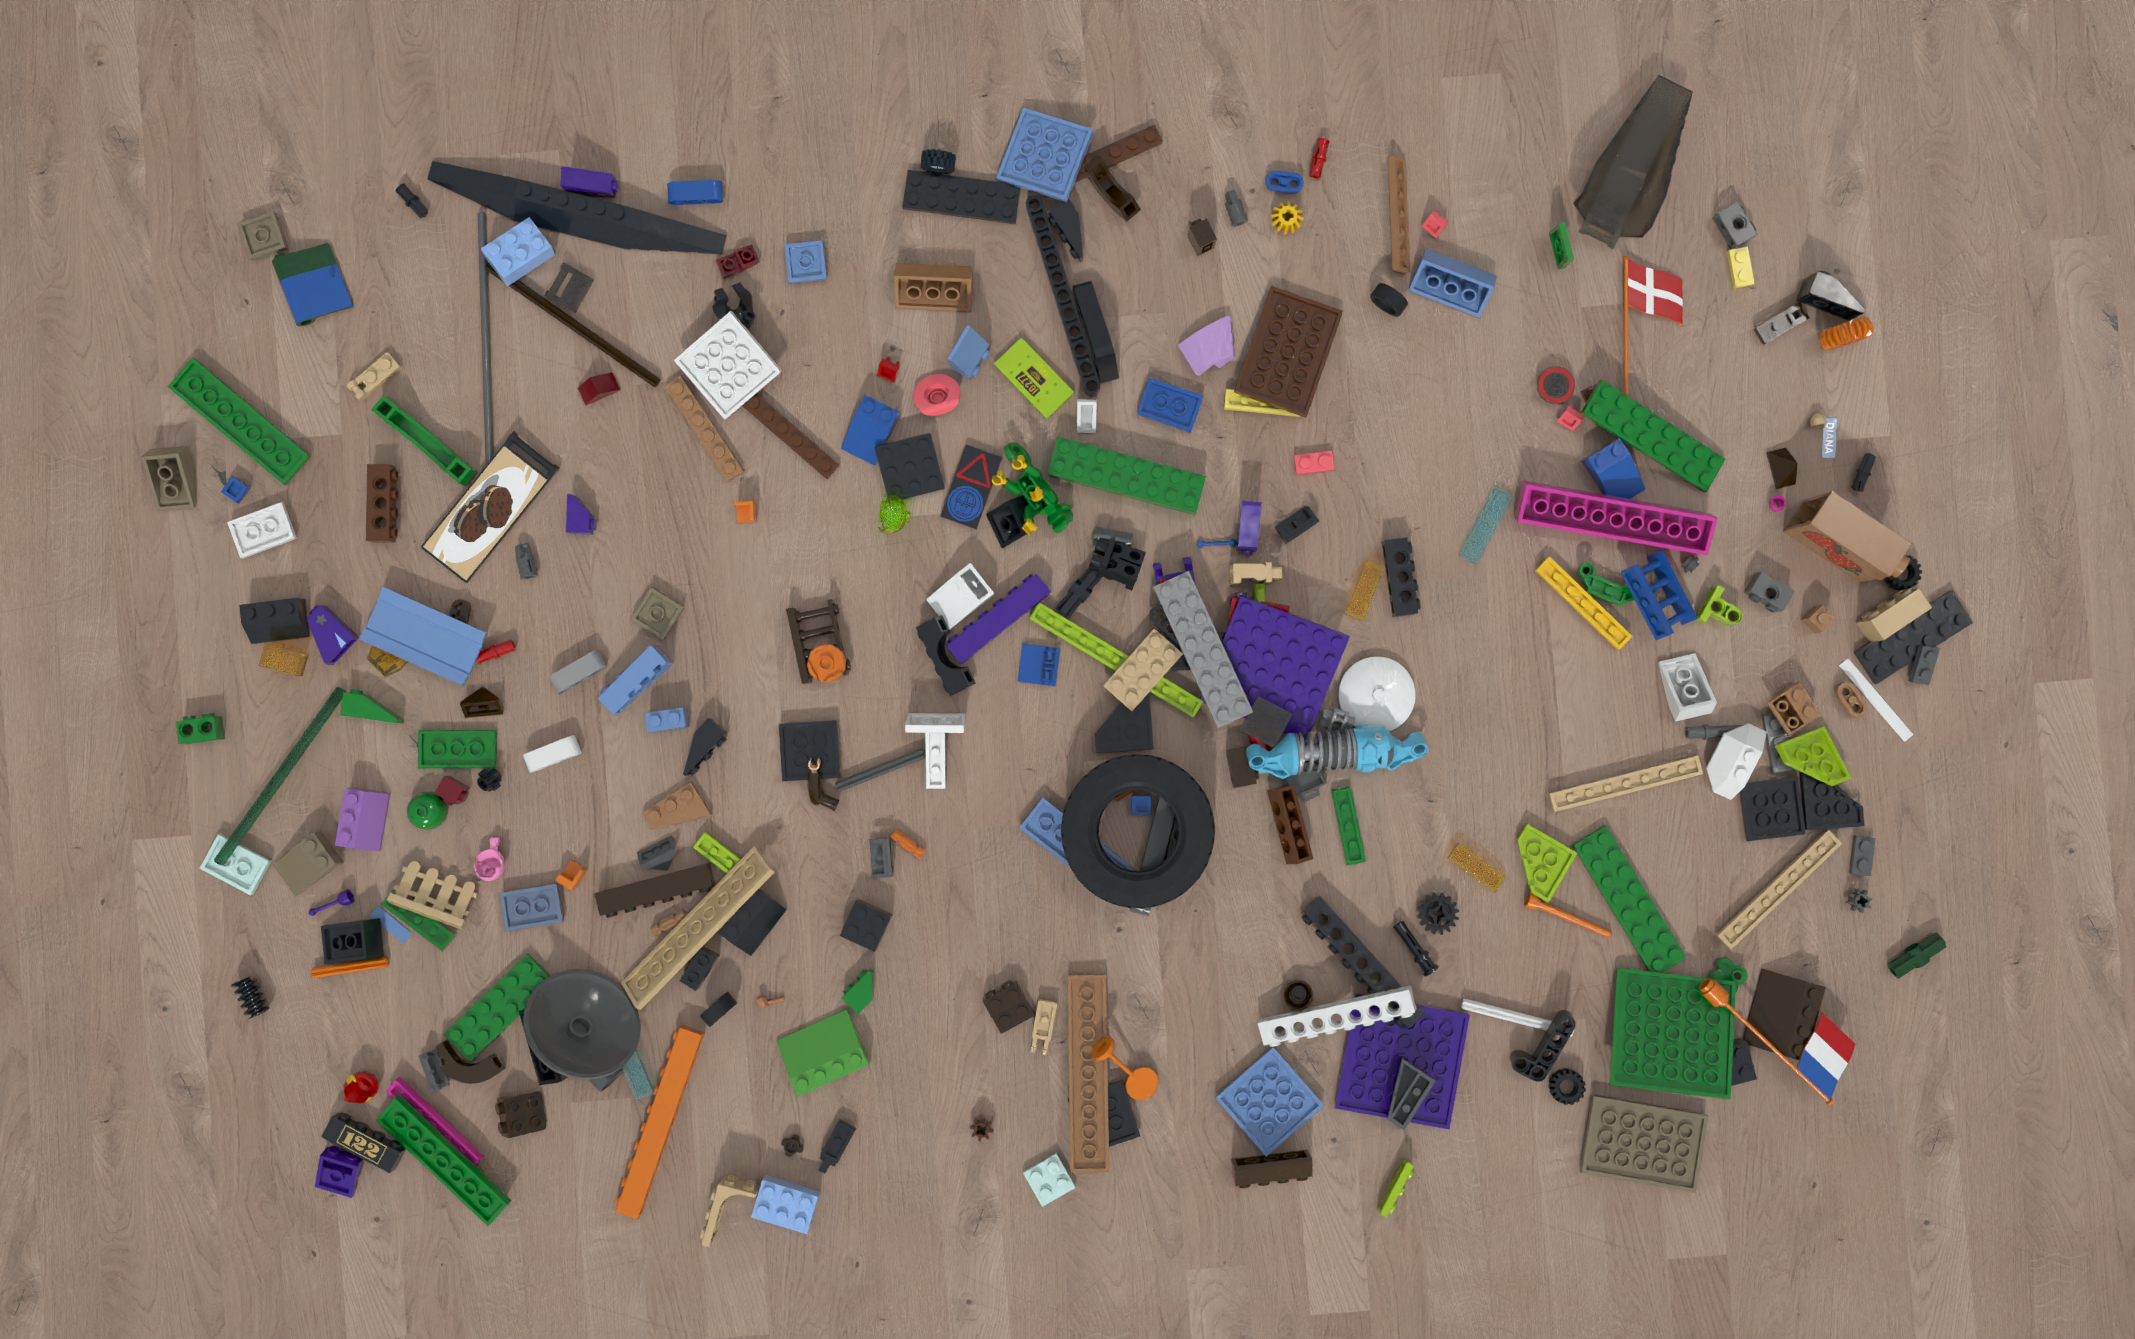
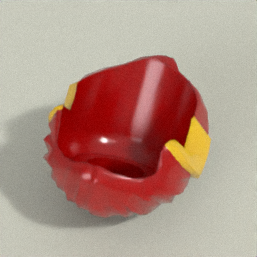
(360, 1087)

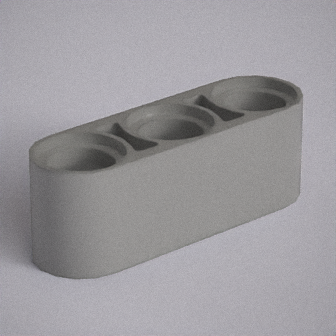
(577, 671)

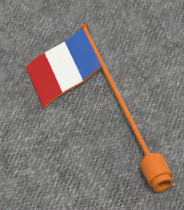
(1822, 1056)

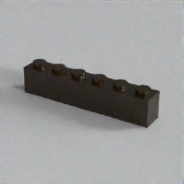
(655, 889)

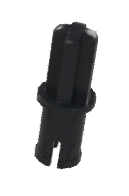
(411, 200)
(1863, 472)

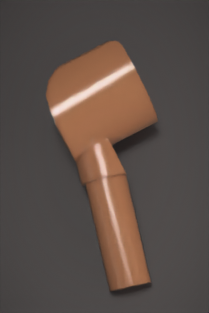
(762, 1001)

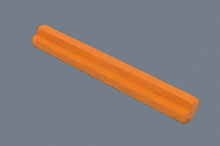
(349, 967)

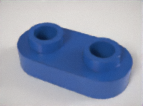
(1284, 180)

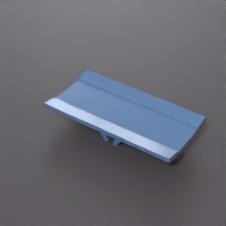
(423, 636)

